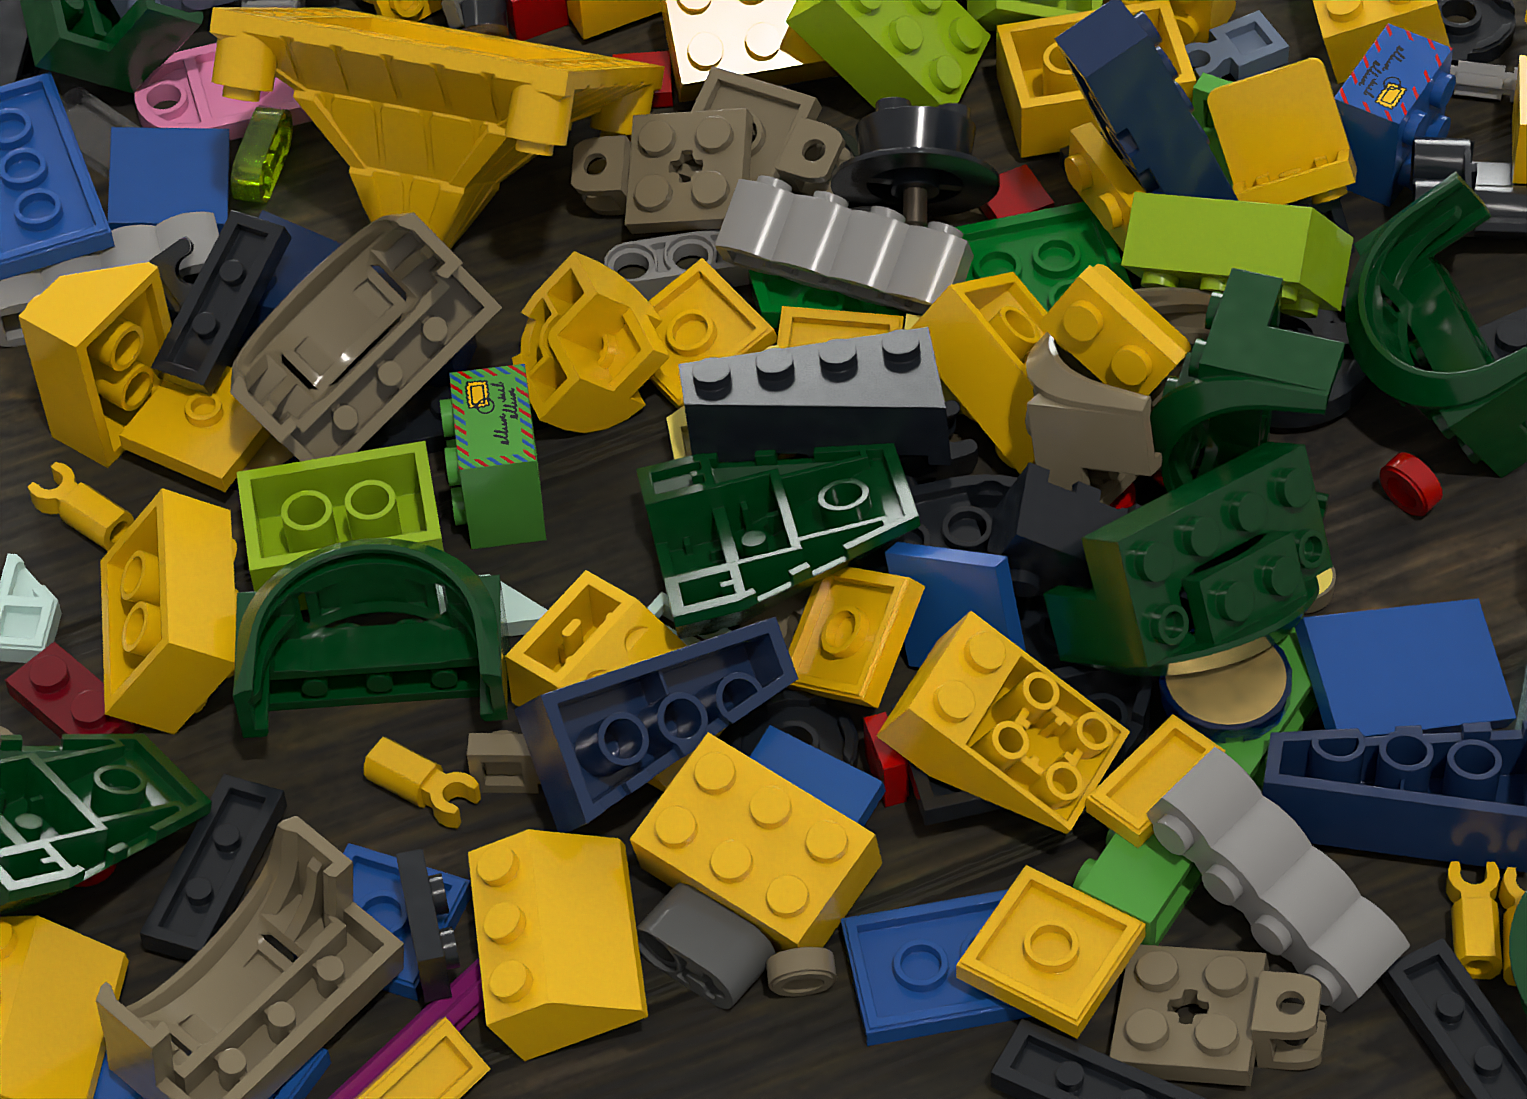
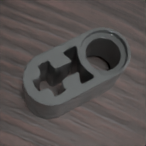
(703, 945)

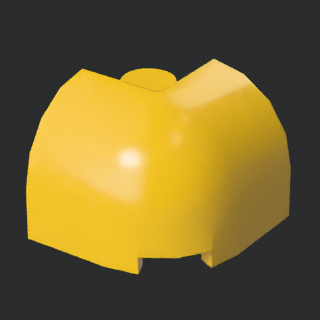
(588, 347)

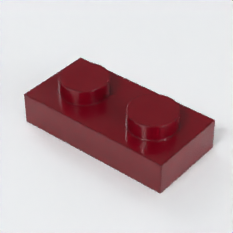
(64, 695)

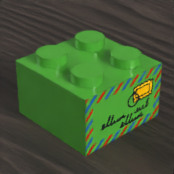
(493, 456)

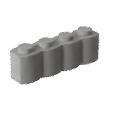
(132, 246)
(840, 248)
(1283, 885)

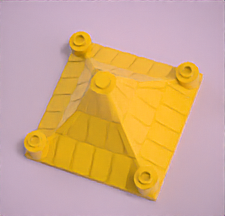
(426, 108)

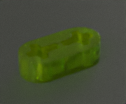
(261, 154)

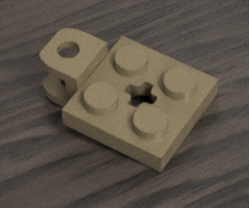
(786, 133)
(642, 177)
(1241, 1020)

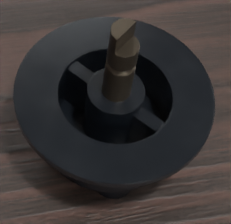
(916, 162)

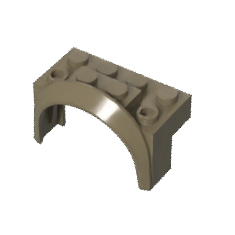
(337, 316)
(1097, 429)
(240, 1009)

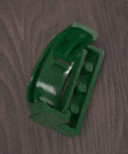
(98, 46)
(1238, 381)
(1468, 389)
(1238, 607)
(308, 666)

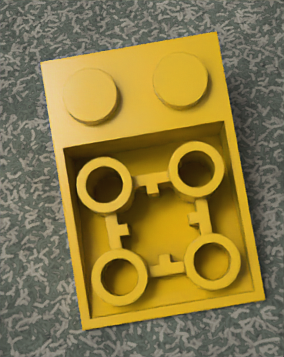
(585, 636)
(1003, 727)

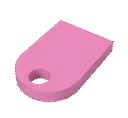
(188, 80)

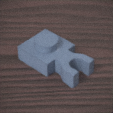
(1239, 48)

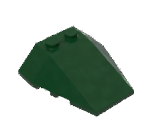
(768, 527)
(83, 809)

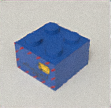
(1387, 101)

